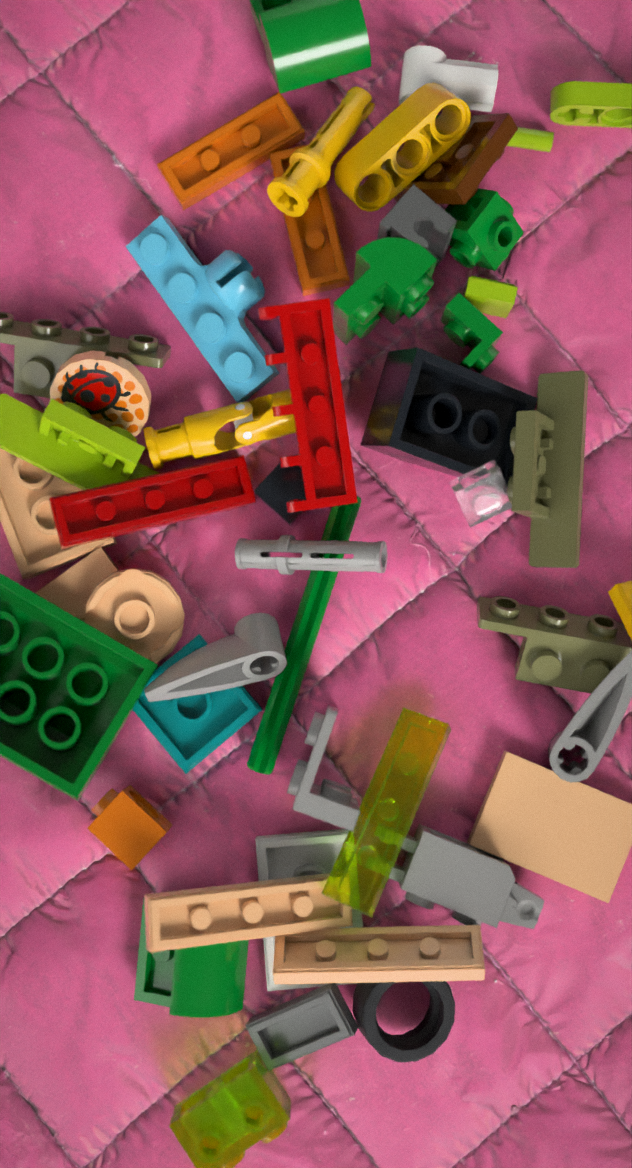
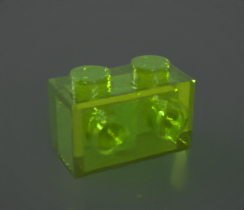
(232, 1114)

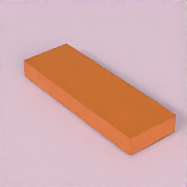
(231, 150)
(313, 238)

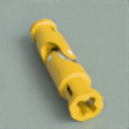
(201, 436)

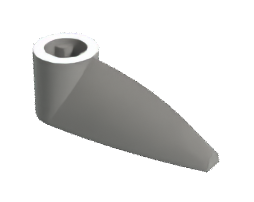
(236, 660)
(594, 724)

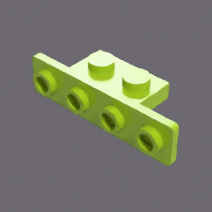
(70, 444)

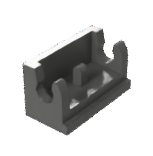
(421, 221)

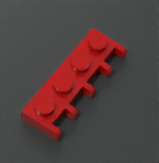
(315, 405)

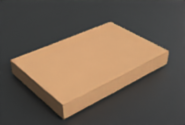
(29, 518)
(554, 827)

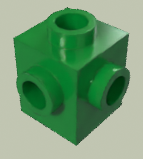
(483, 230)

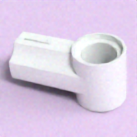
(468, 80)

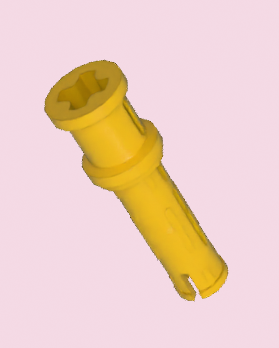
(312, 163)

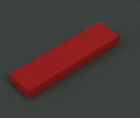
(151, 501)

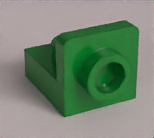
(470, 327)

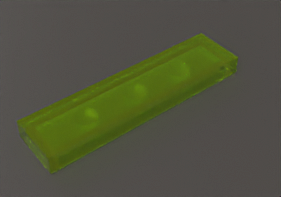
(387, 812)

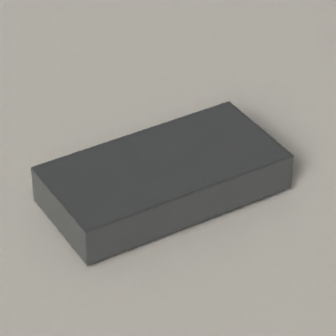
(301, 1026)

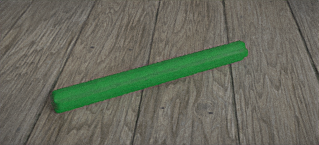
(300, 646)

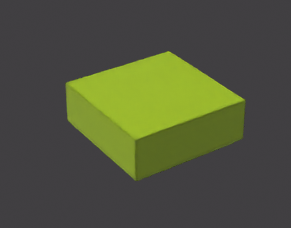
(490, 295)

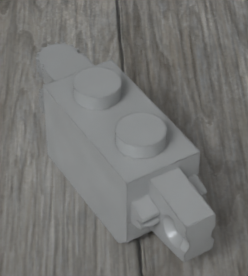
(464, 880)

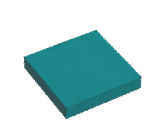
(198, 723)

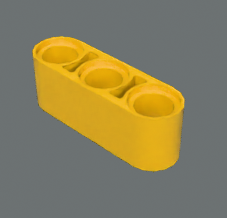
(425, 142)

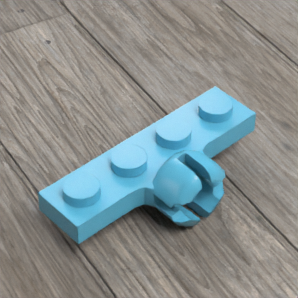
(208, 304)

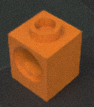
(128, 825)

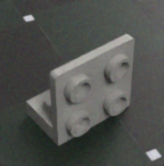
(331, 800)

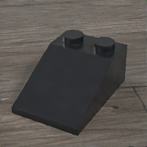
(443, 415)

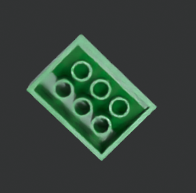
(61, 690)

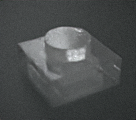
(481, 493)

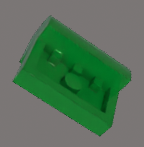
(311, 39)
(388, 279)
(192, 980)

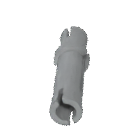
(256, 554)

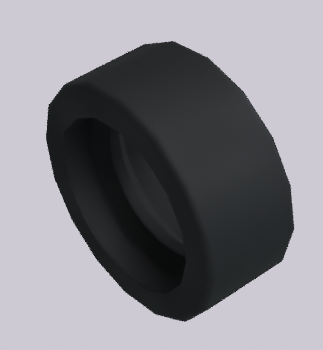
(415, 1043)

